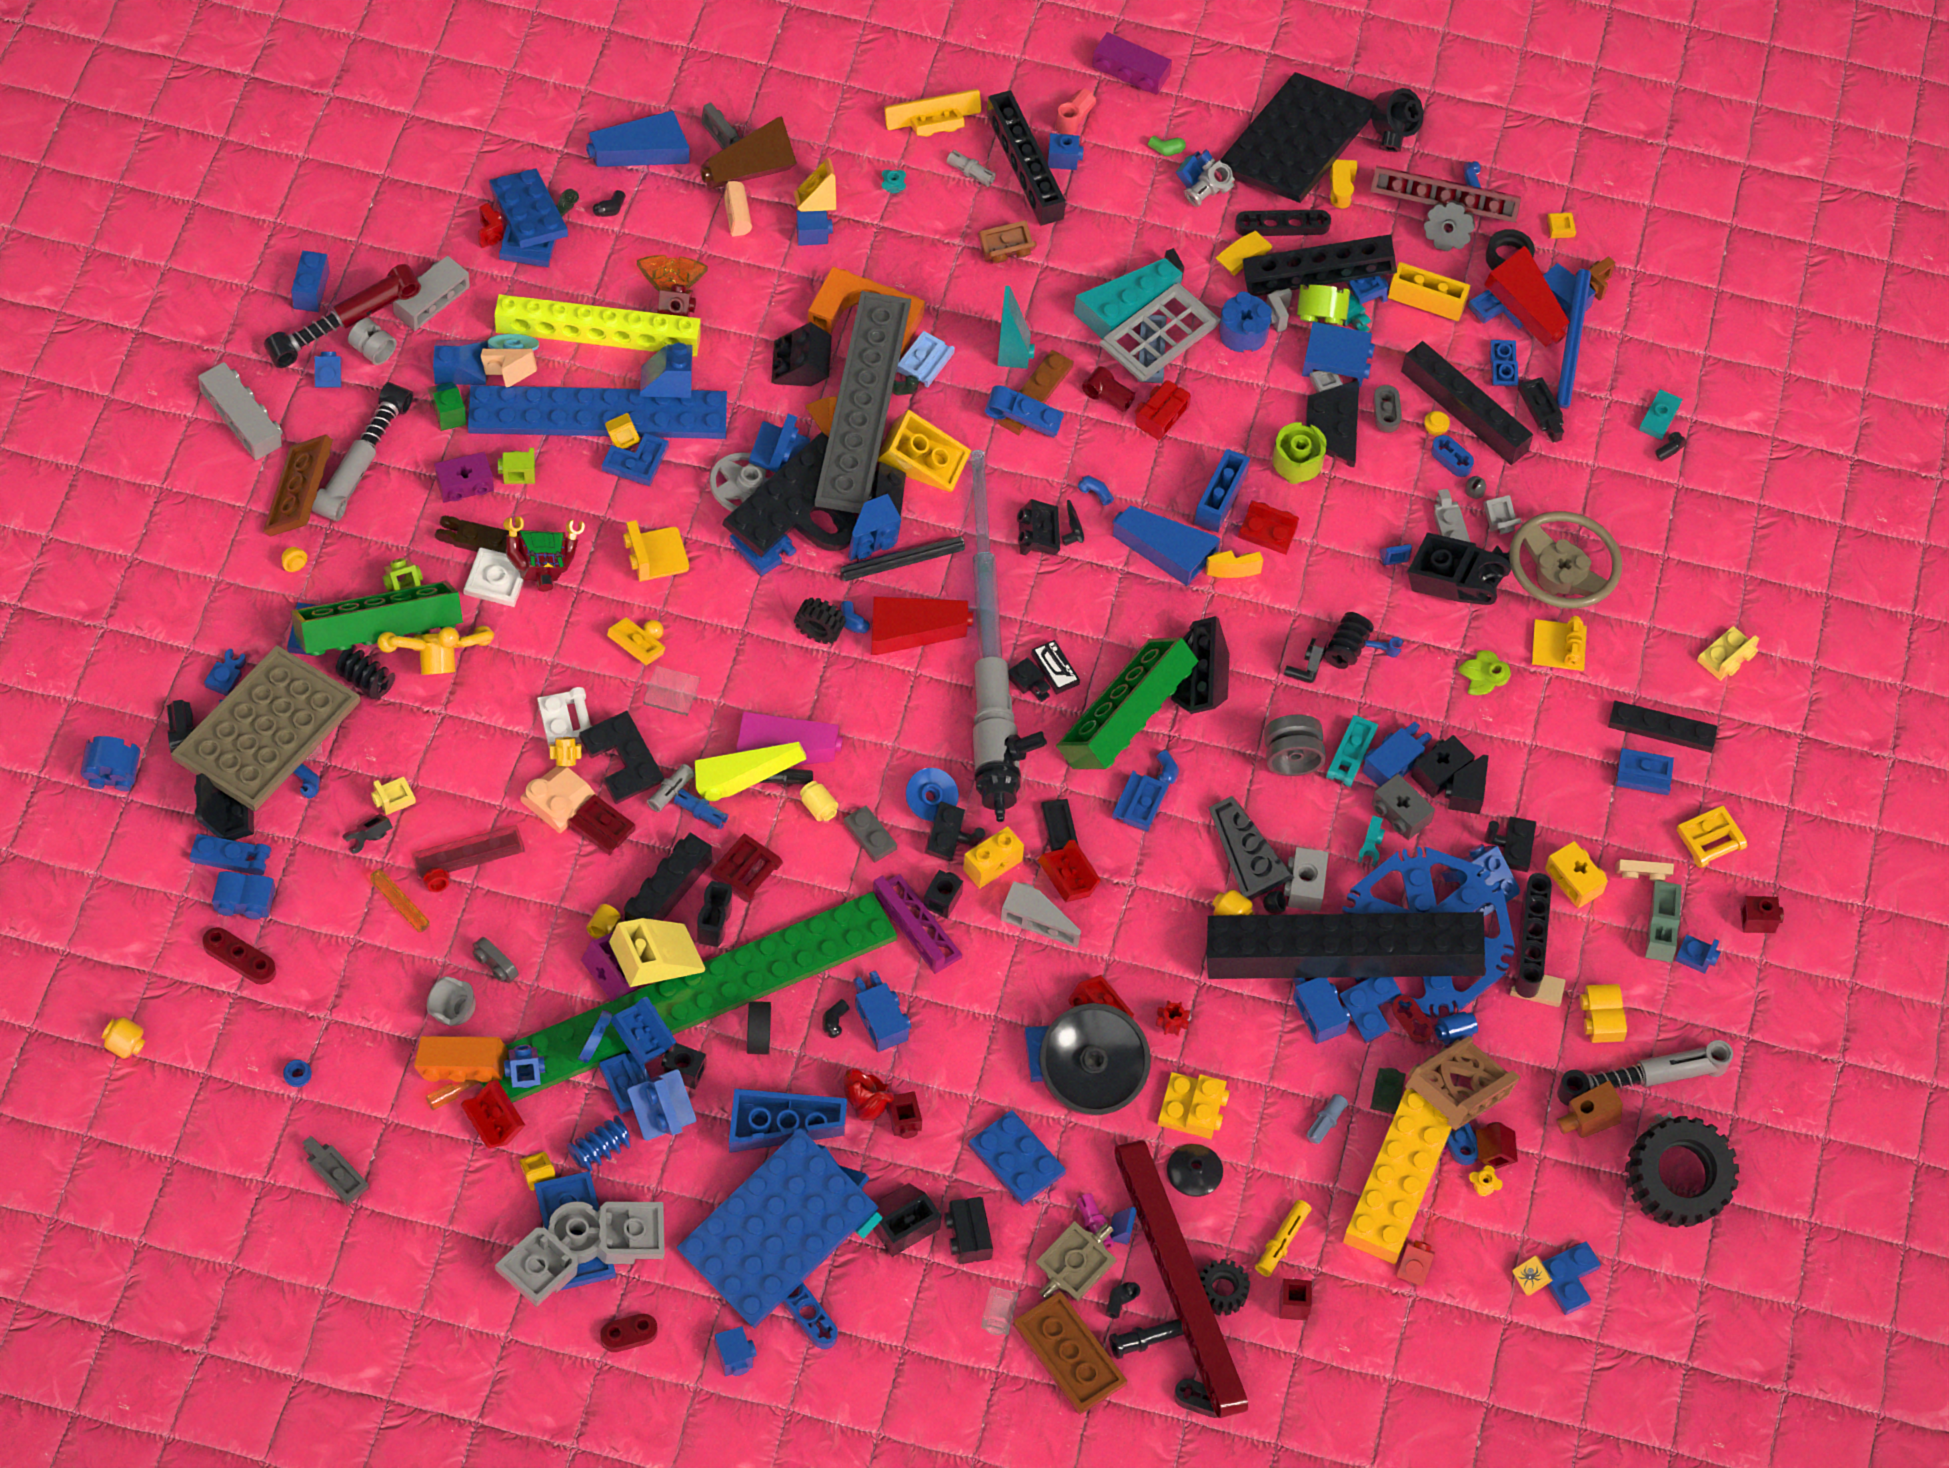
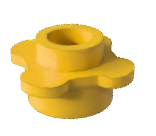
(1480, 1186)

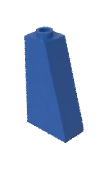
(640, 142)
(1166, 543)

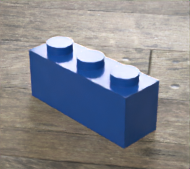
(1222, 490)

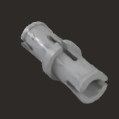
(971, 168)
(670, 788)

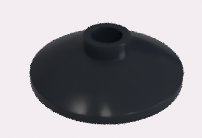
(1190, 1180)

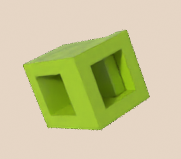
(517, 467)

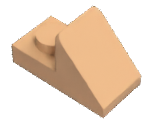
(511, 363)

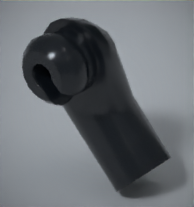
(831, 1018)
(1119, 1296)

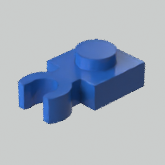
(225, 676)

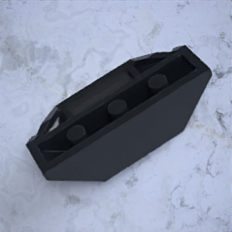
(1209, 678)

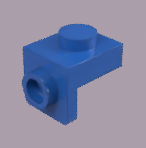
(328, 370)

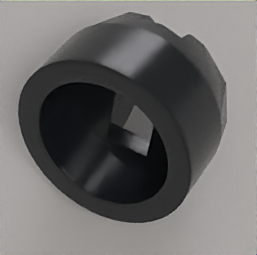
(1274, 902)

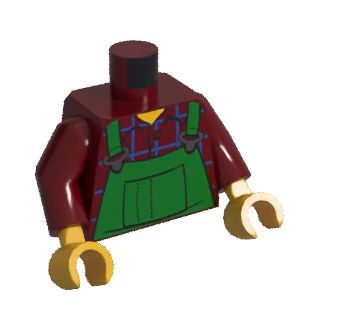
(540, 554)

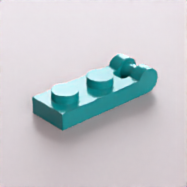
(1352, 750)

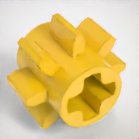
(565, 751)

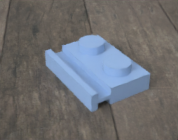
(925, 358)

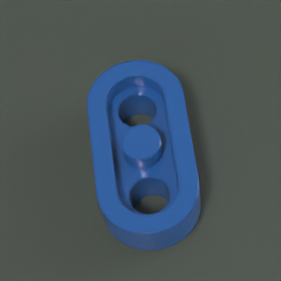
(1463, 1140)

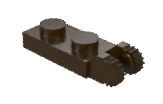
(471, 535)

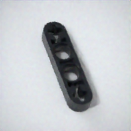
(1282, 219)

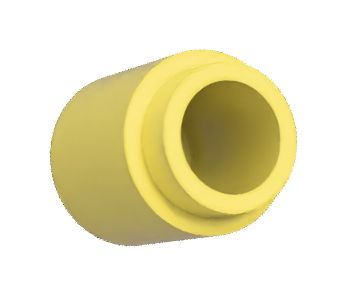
(819, 801)

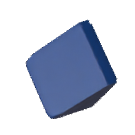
(1396, 554)
(1122, 1224)

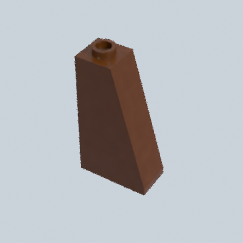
(754, 156)

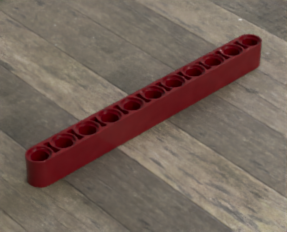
(1181, 1279)

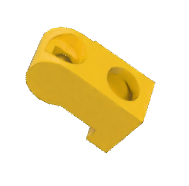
(1341, 188)

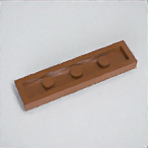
(1041, 384)

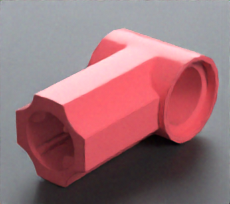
(1074, 111)

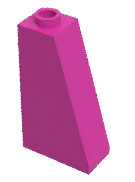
(817, 739)

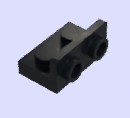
(1038, 528)

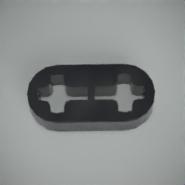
(1198, 1400)

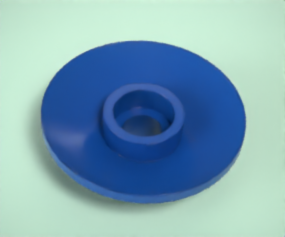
(932, 781)

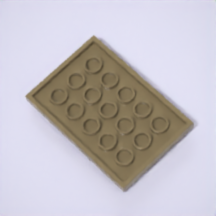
(266, 727)

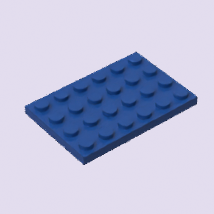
(777, 1228)

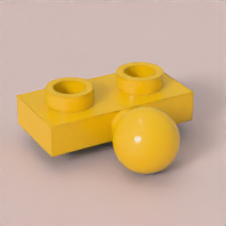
(638, 641)

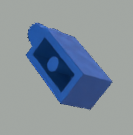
(1395, 754)
(1320, 1008)
(881, 1013)

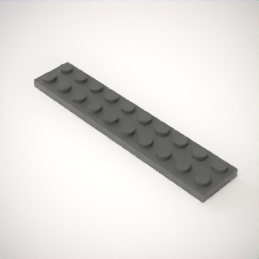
(863, 402)

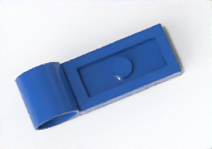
(1023, 409)

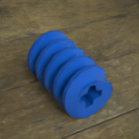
(600, 1143)

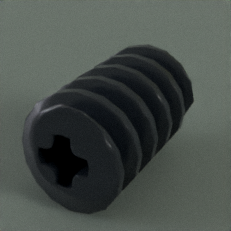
(1348, 640)
(364, 673)

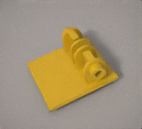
(1560, 644)

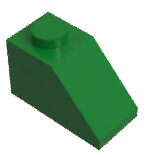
(447, 405)

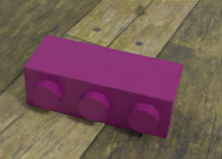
(1131, 63)

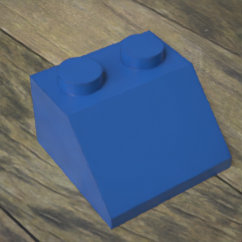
(668, 372)

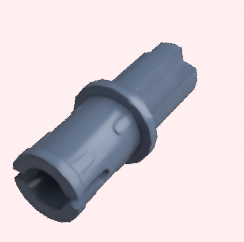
(1326, 1119)

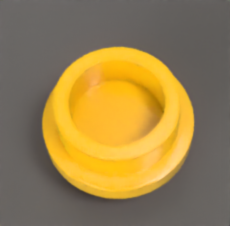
(1436, 423)
(293, 559)

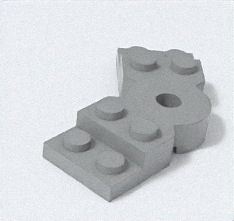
(613, 1234)

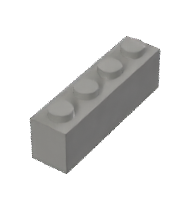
(240, 410)

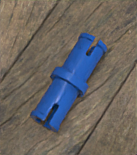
(701, 808)

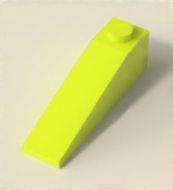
(734, 772)

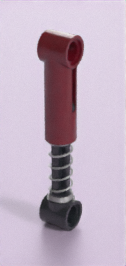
(398, 284)

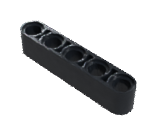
(1532, 945)

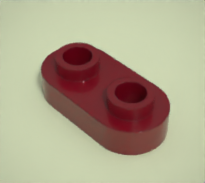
(630, 1334)

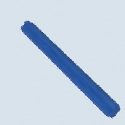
(1573, 338)

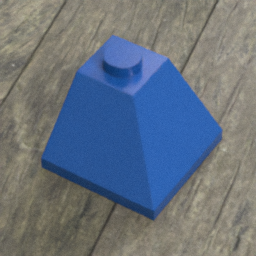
(459, 362)

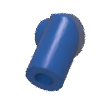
(1170, 768)

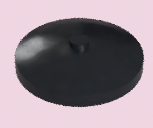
(1094, 1059)

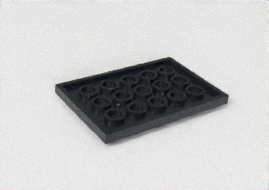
(1297, 137)

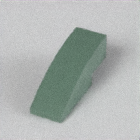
(1663, 921)

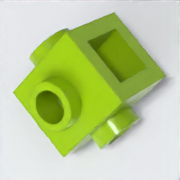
(400, 566)

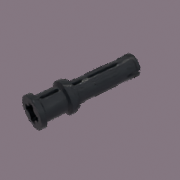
(1140, 1338)

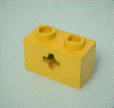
(993, 857)
(1576, 874)

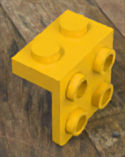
(655, 552)

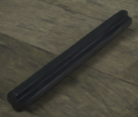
(902, 558)

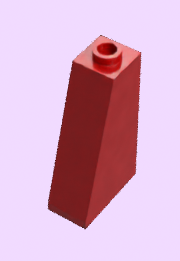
(1528, 297)
(917, 622)

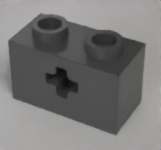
(1402, 807)

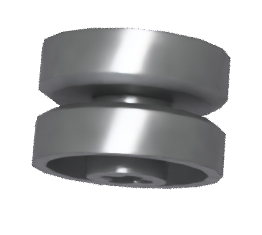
(1294, 745)

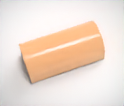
(737, 208)

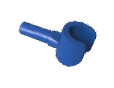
(1388, 647)

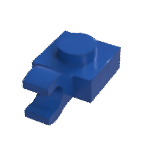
(1192, 168)

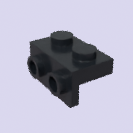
(889, 481)

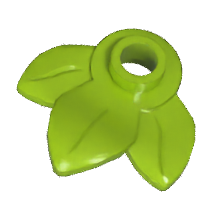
(1482, 672)

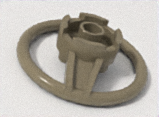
(1562, 565)

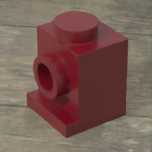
(907, 1107)

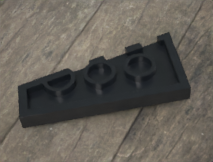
(1249, 853)

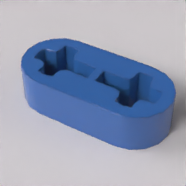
(1452, 456)

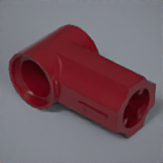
(1104, 386)

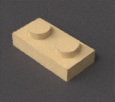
(1655, 870)

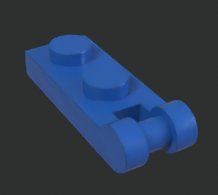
(230, 854)

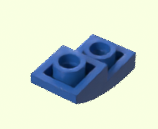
(1503, 363)

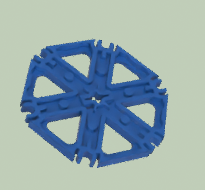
(1421, 899)

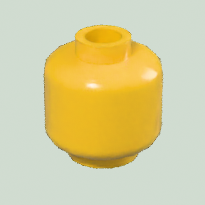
(1232, 904)
(123, 1037)

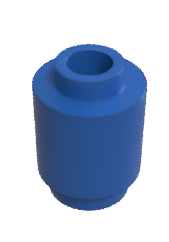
(1456, 1027)

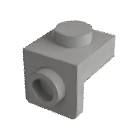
(1278, 302)
(1501, 515)

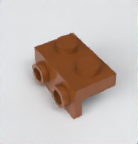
(1006, 241)

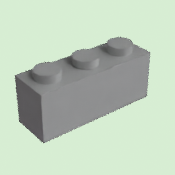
(438, 289)

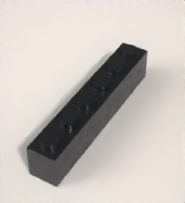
(1467, 402)

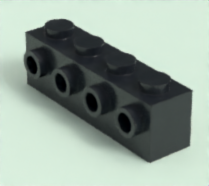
(671, 881)

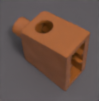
(1592, 1111)

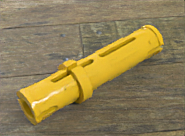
(1277, 1247)

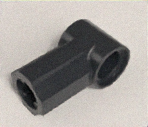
(180, 722)

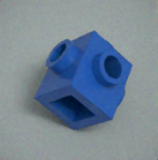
(524, 1066)

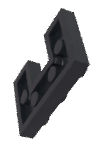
(622, 734)

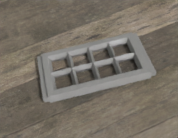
(1131, 363)

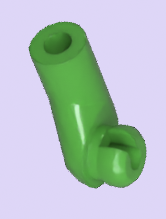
(1168, 147)

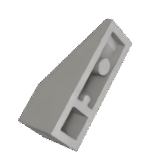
(1036, 913)

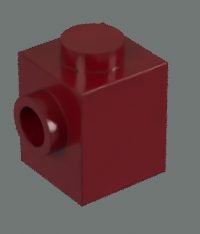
(1761, 914)
(1496, 1145)
(1295, 1299)

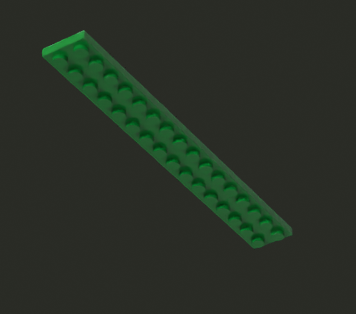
(723, 986)

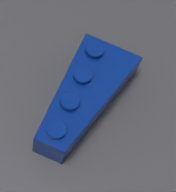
(771, 1118)

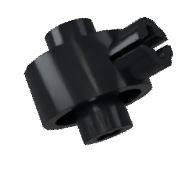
(1396, 116)

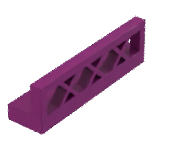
(911, 926)

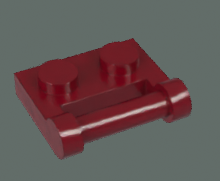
(740, 861)

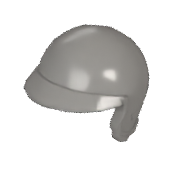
(451, 1001)

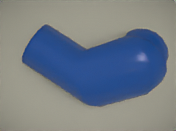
(1470, 170)
(1099, 487)
(853, 621)
(310, 783)

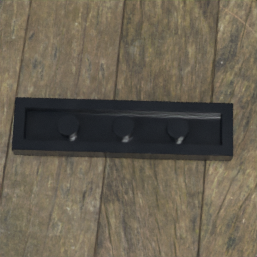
(1662, 726)

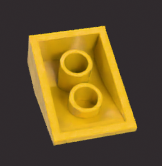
(924, 452)

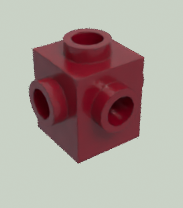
(676, 293)

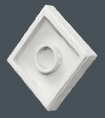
(494, 578)

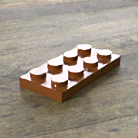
(298, 485)
(1070, 1353)

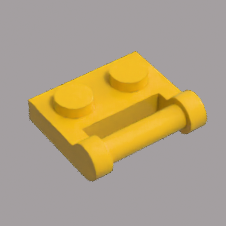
(1707, 829)

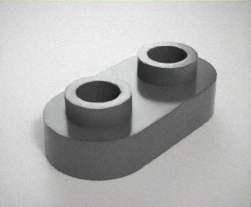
(1389, 410)
(500, 965)

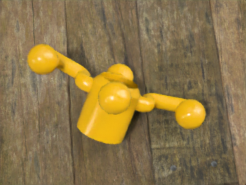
(437, 648)

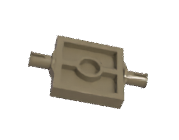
(1076, 1261)

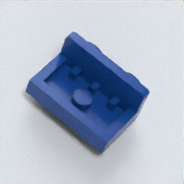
(643, 1031)

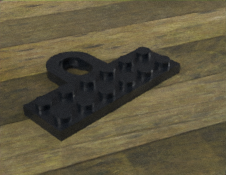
(786, 504)

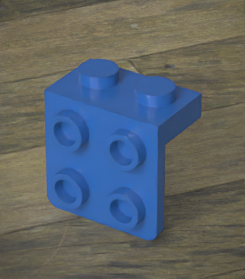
(1494, 862)

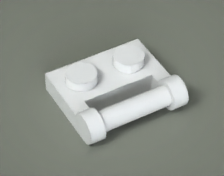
(556, 715)

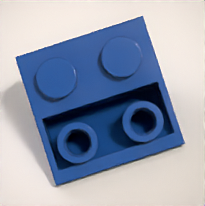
(875, 528)

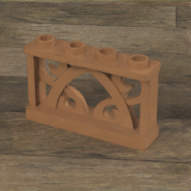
(1450, 1099)

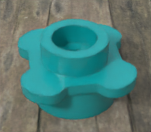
(893, 181)

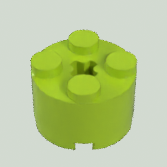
(1323, 303)
(1299, 452)

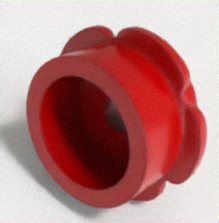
(436, 879)

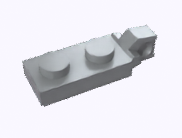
(1449, 517)

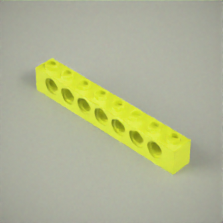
(594, 324)

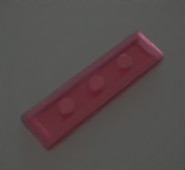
(469, 851)

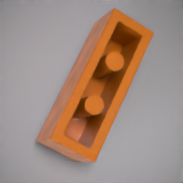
(461, 1058)

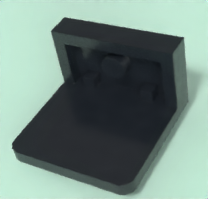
(221, 812)

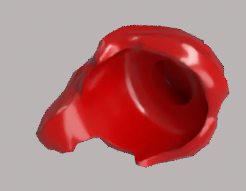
(866, 1094)

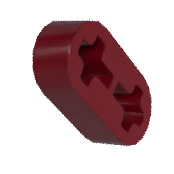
(1418, 1015)

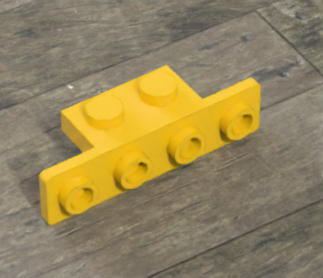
(934, 113)

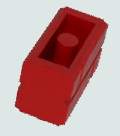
(1162, 409)

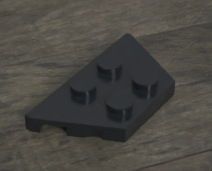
(1336, 417)

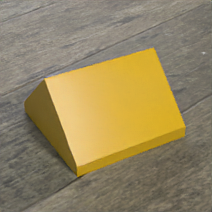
(818, 190)

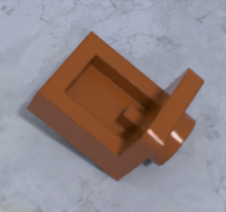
(1600, 273)

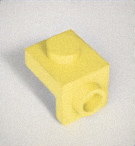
(392, 795)

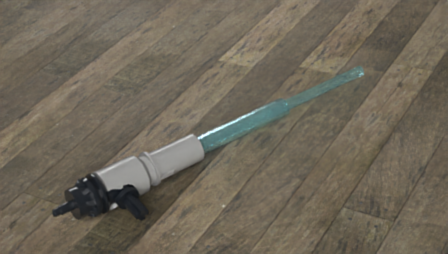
(995, 734)

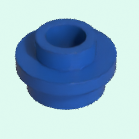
(297, 1066)

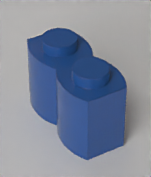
(243, 895)

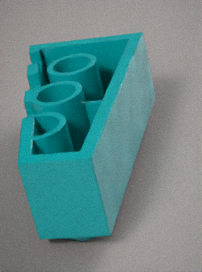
(1119, 299)

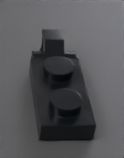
(1543, 407)

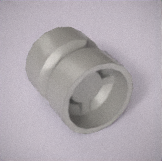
(372, 341)

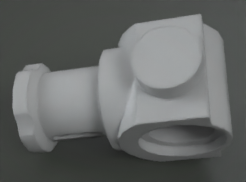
(1208, 183)

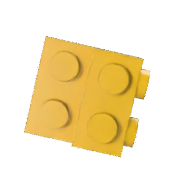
(1194, 1104)

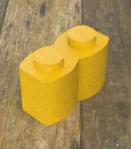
(1604, 1013)

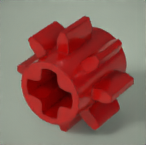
(1172, 1025)

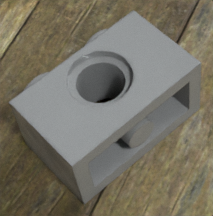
(1308, 864)

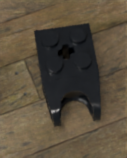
(1456, 570)

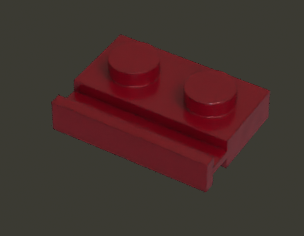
(602, 824)

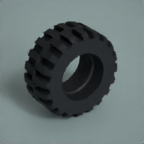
(1709, 1148)

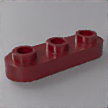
(244, 964)

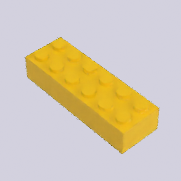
(1399, 1179)

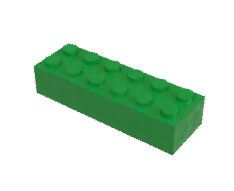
(367, 617)
(1127, 703)

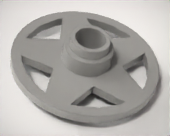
(740, 480)

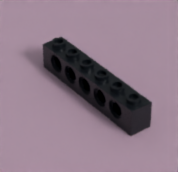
(1025, 157)
(1320, 265)

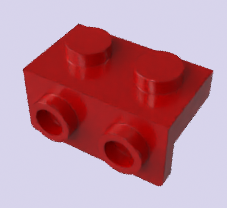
(1070, 872)
(493, 1115)

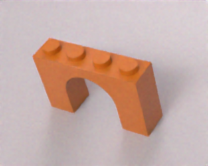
(844, 289)

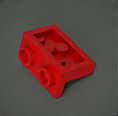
(1269, 527)
(1097, 991)

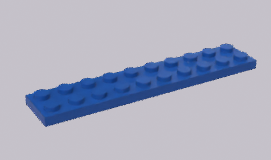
(586, 410)

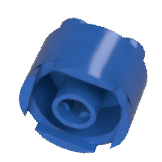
(1245, 322)
(110, 763)

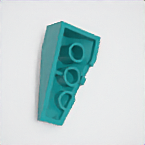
(1014, 335)

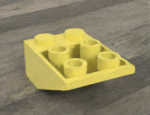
(654, 951)

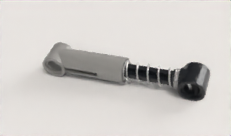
(333, 499)
(1652, 1070)

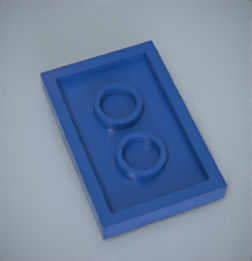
(1017, 1157)

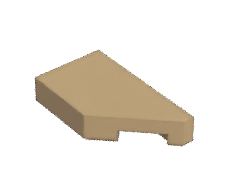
(1549, 992)

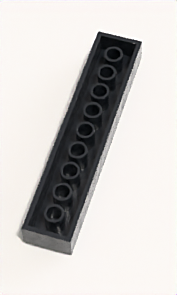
(1346, 945)

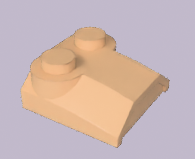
(557, 796)

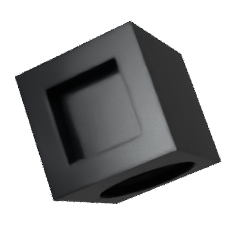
(943, 903)
(697, 1063)

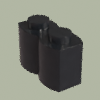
(714, 914)

